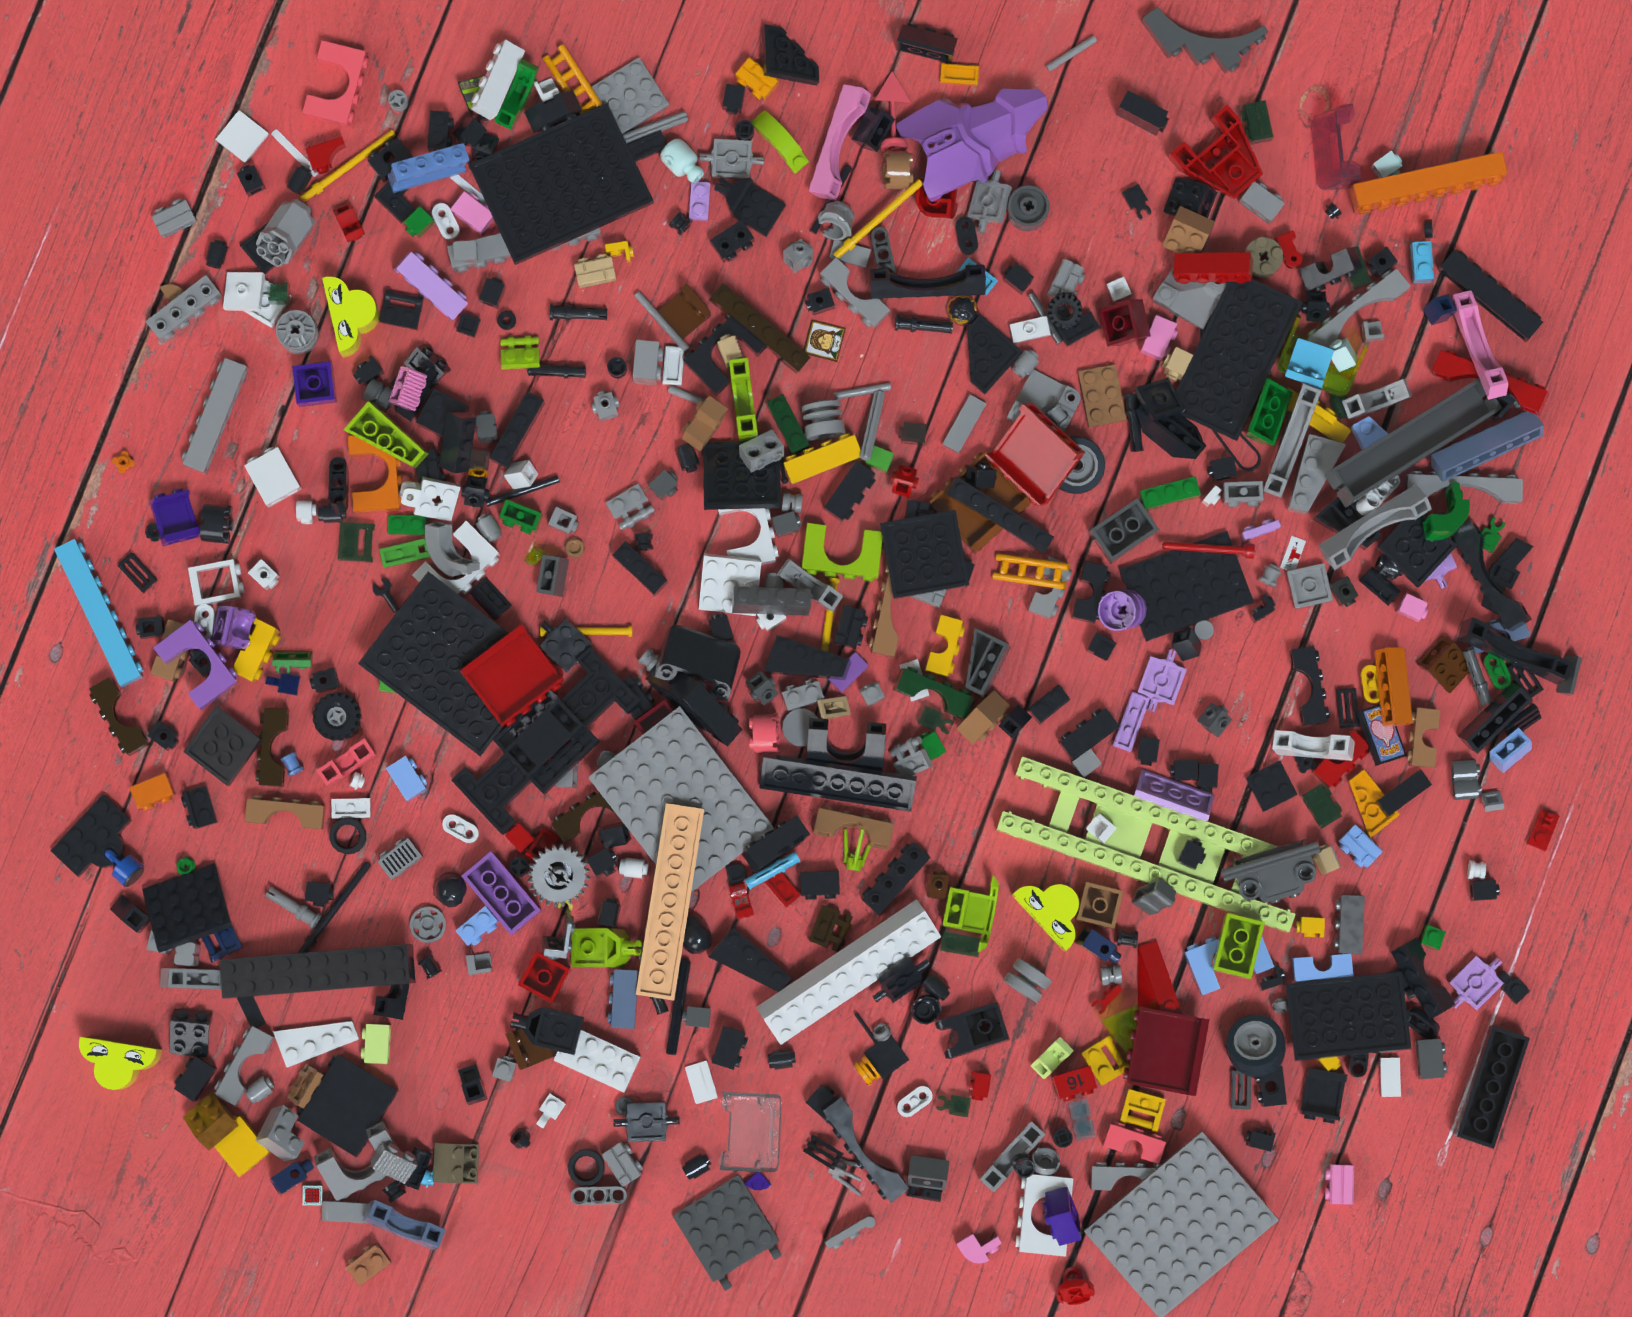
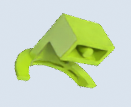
(972, 911)

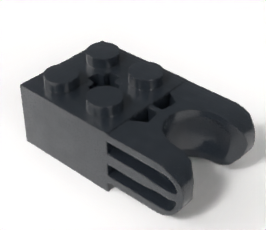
(970, 1033)

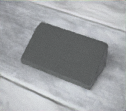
(1568, 687)

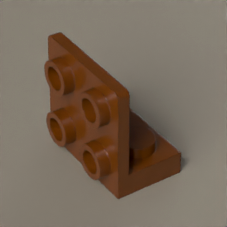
(685, 312)
(1445, 663)
(526, 1053)

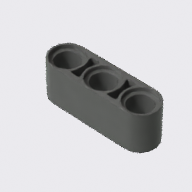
(879, 246)

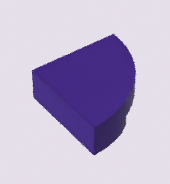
(757, 1182)

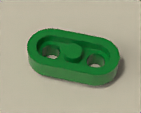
(1496, 671)

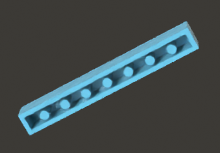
(98, 612)

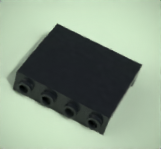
(347, 1105)

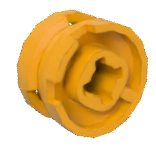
(864, 1071)

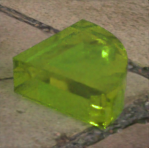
(534, 556)

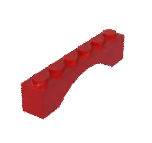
(1452, 368)

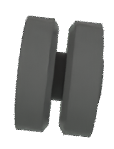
(1028, 197)

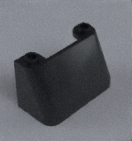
(698, 656)

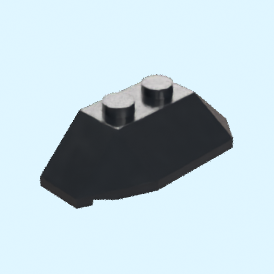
(1173, 434)

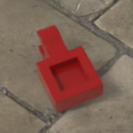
(1111, 993)

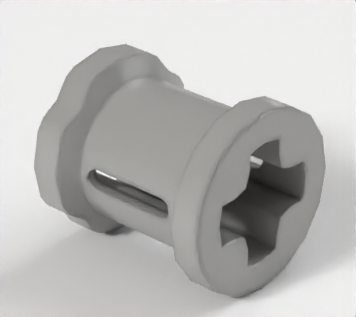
(1058, 415)

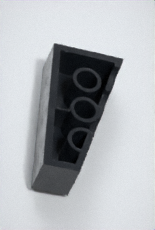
(798, 659)
(748, 960)

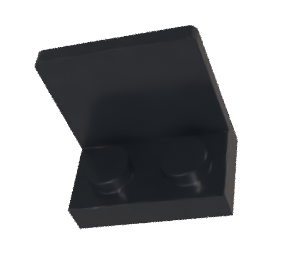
(1192, 196)

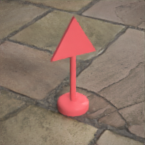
(893, 92)

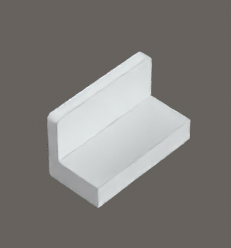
(701, 1082)

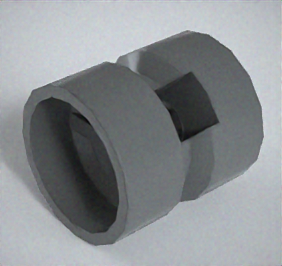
(378, 394)

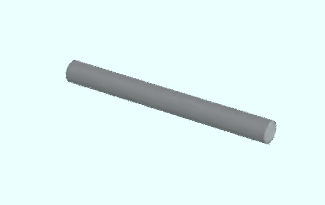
(661, 321)

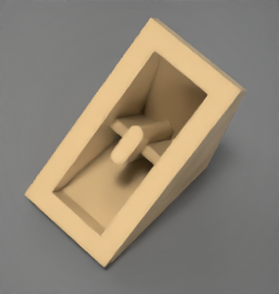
(833, 708)

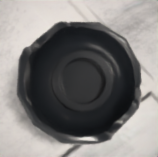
(925, 1009)

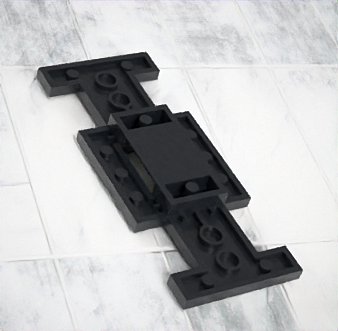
(540, 735)

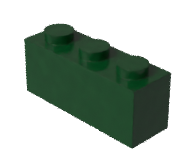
(787, 424)

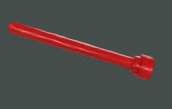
(1246, 550)

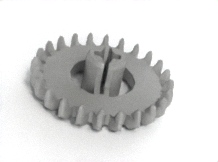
(573, 886)

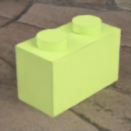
(377, 1043)

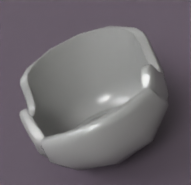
(1045, 1161)

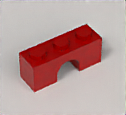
(1331, 773)

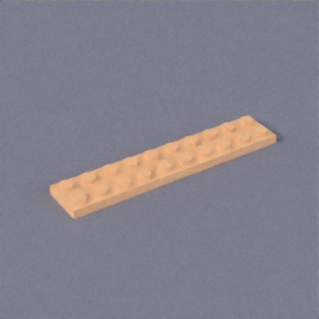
(670, 901)

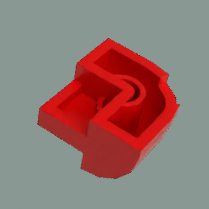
(942, 208)

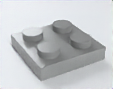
(1309, 586)

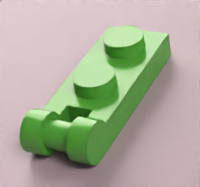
(403, 553)

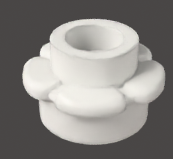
(357, 780)

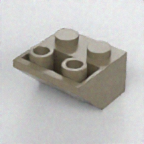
(456, 1163)

